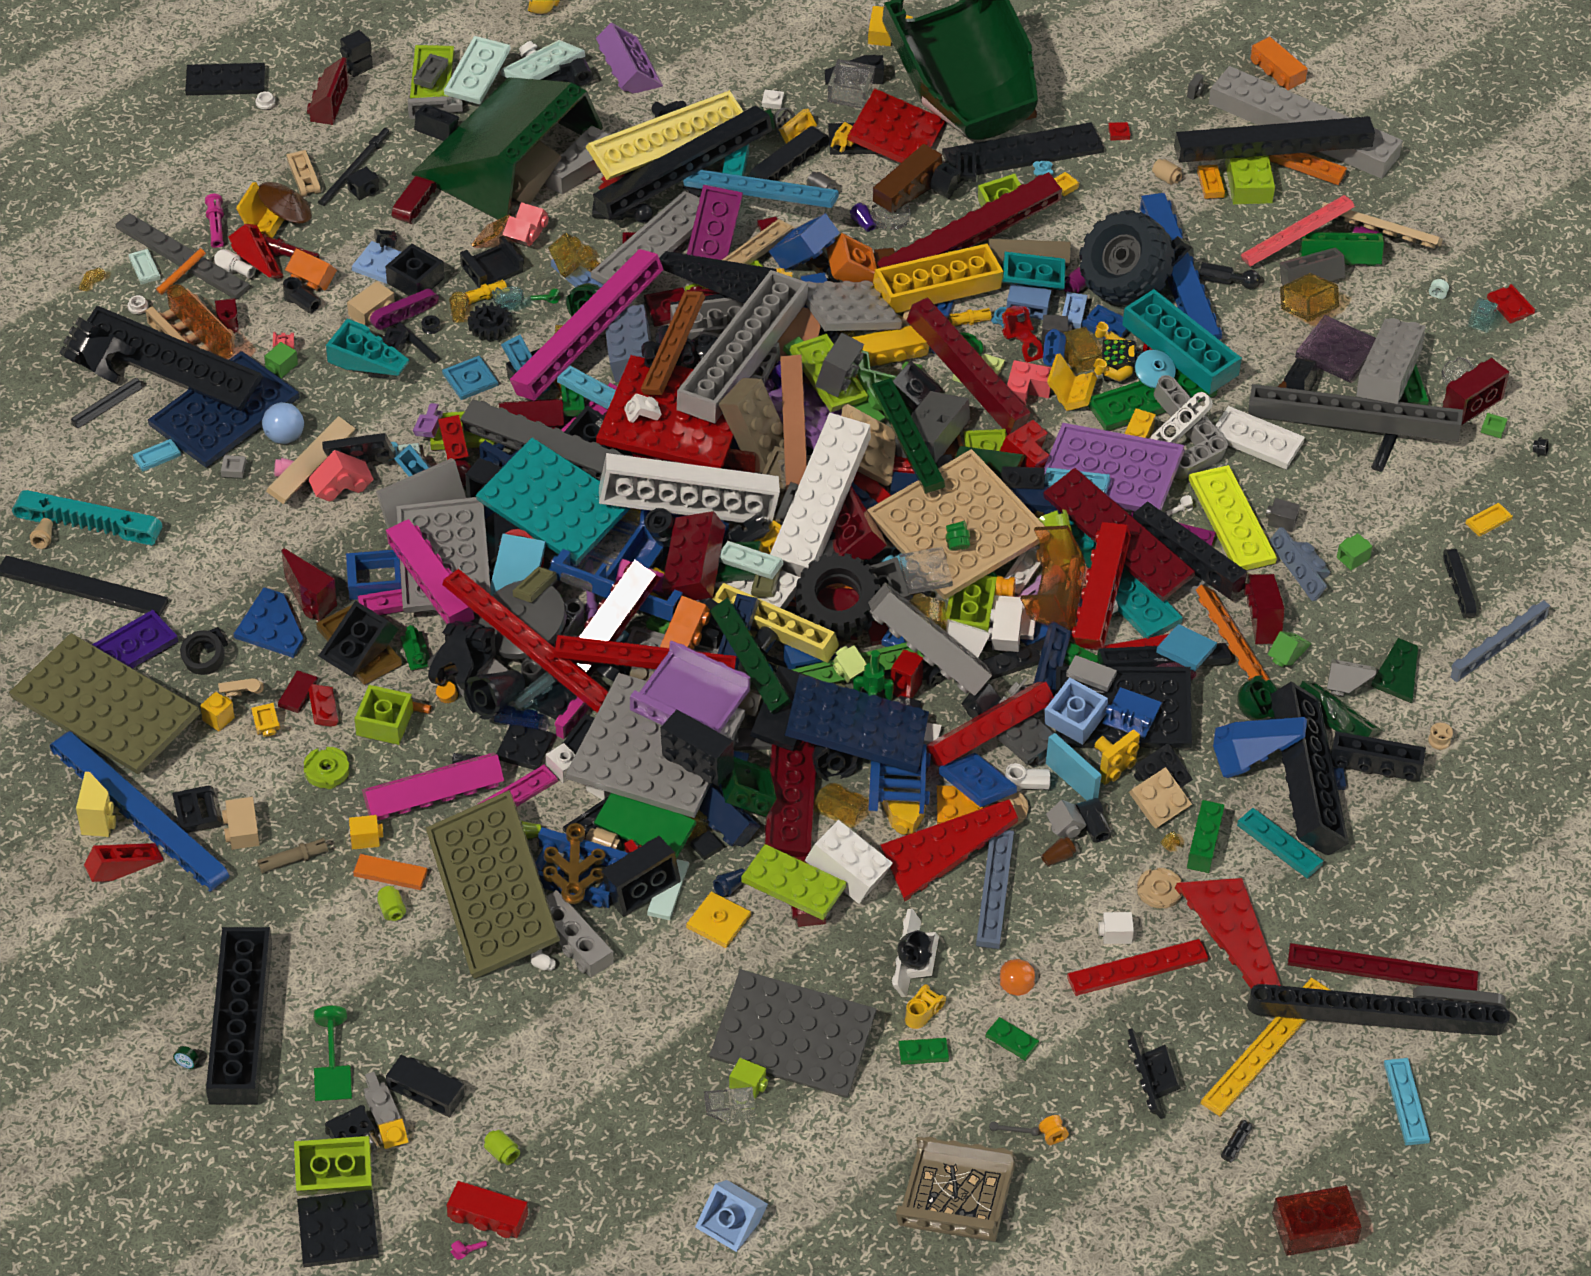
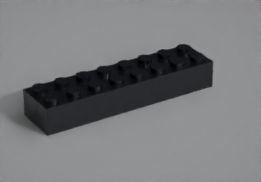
(1311, 773)
(239, 1016)

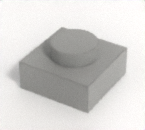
(233, 466)

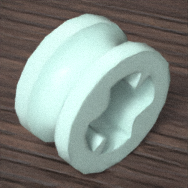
(1442, 285)

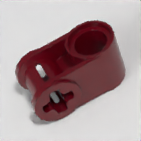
(227, 313)

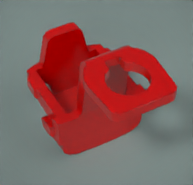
(1021, 331)

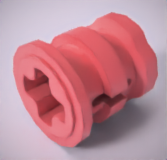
(286, 339)

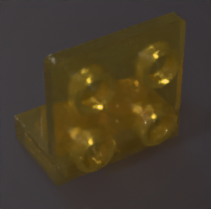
(571, 253)

